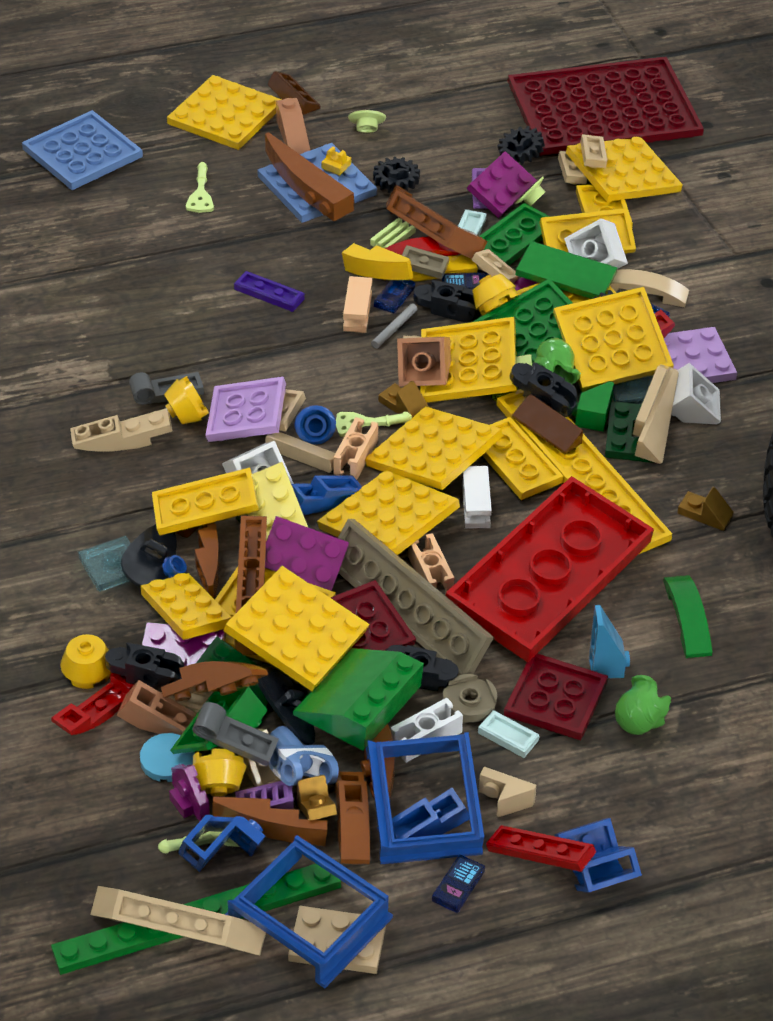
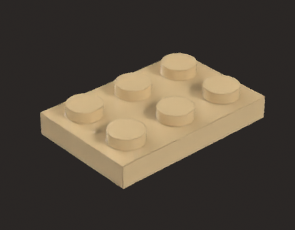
(325, 926)

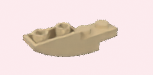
(118, 435)

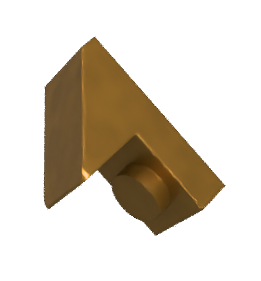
(403, 398)
(709, 510)
(314, 798)

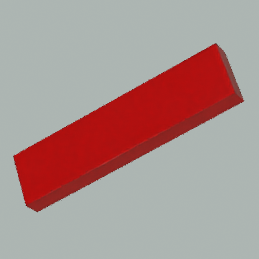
(541, 848)

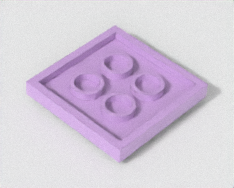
(703, 351)
(246, 409)

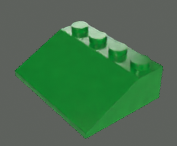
(362, 694)

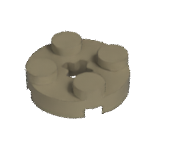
(469, 685)

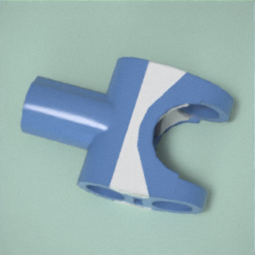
(294, 760)

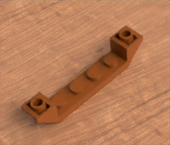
(434, 224)

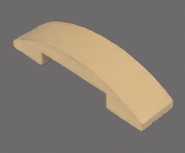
(655, 284)

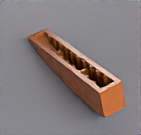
(309, 181)
(250, 564)

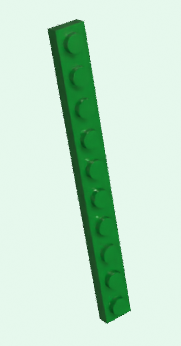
(130, 938)

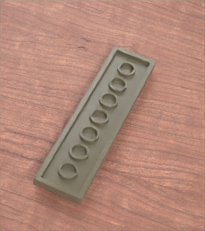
(425, 610)

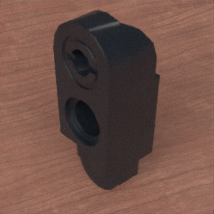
(447, 300)
(545, 386)
(145, 664)
(436, 670)

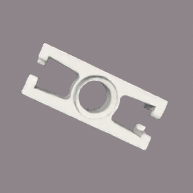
(476, 497)
(428, 723)

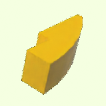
(376, 263)

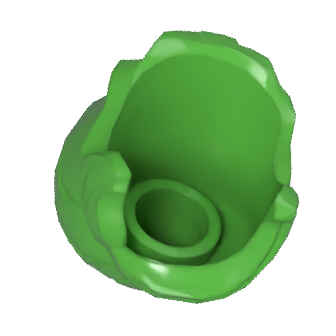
(559, 358)
(641, 707)

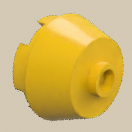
(493, 293)
(185, 402)
(85, 661)
(219, 772)

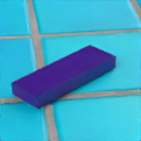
(269, 291)

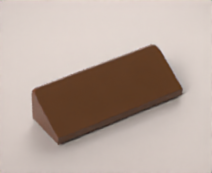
(287, 87)
(548, 424)

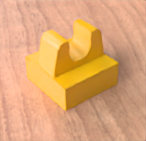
(335, 161)

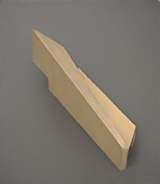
(655, 415)

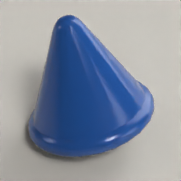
(315, 424)

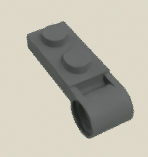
(152, 391)
(233, 735)

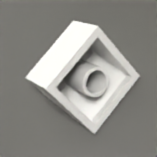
(599, 243)
(696, 398)
(256, 459)

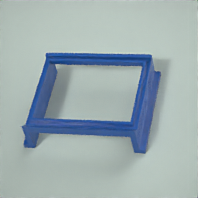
(432, 846)
(352, 940)

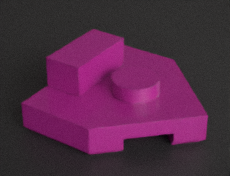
(187, 792)

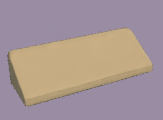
(303, 451)

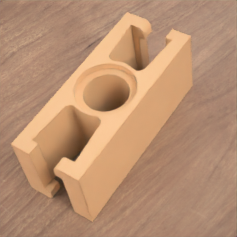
(357, 304)
(355, 448)
(431, 563)

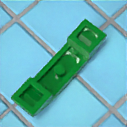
(690, 615)

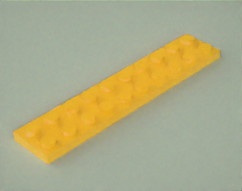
(593, 470)

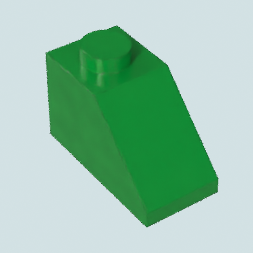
(594, 407)

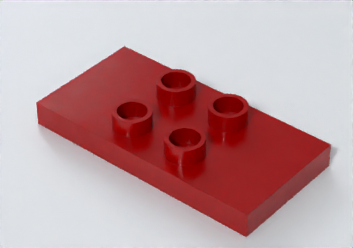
(550, 567)

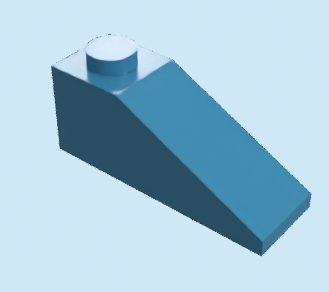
(607, 647)

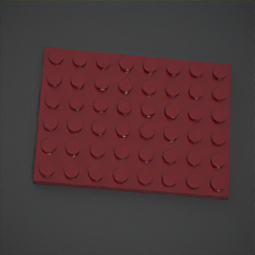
(605, 101)

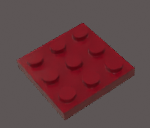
(384, 621)
(556, 696)

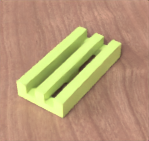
(391, 231)

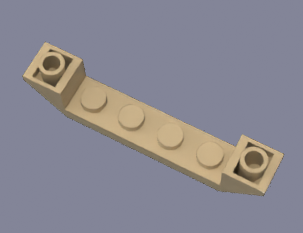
(178, 919)

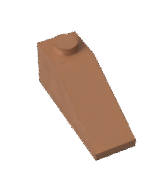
(292, 124)
(151, 712)

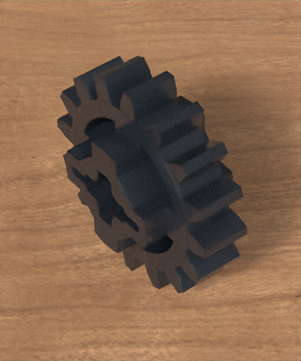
(522, 144)
(396, 172)

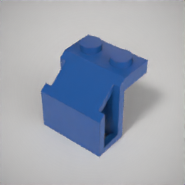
(243, 832)
(604, 866)

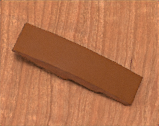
(208, 558)
(276, 823)

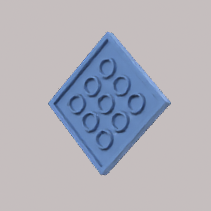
(82, 150)
(351, 178)

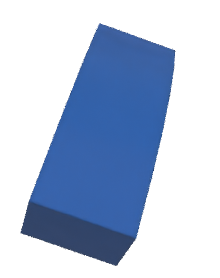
(325, 492)
(431, 817)

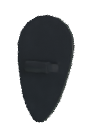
(146, 554)
(284, 698)

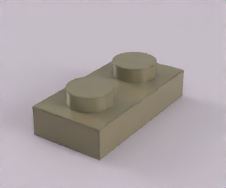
(426, 262)

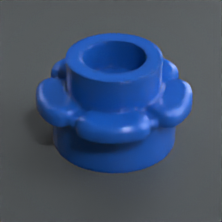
(173, 565)

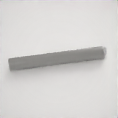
(394, 325)

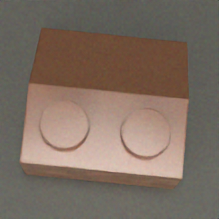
(424, 360)

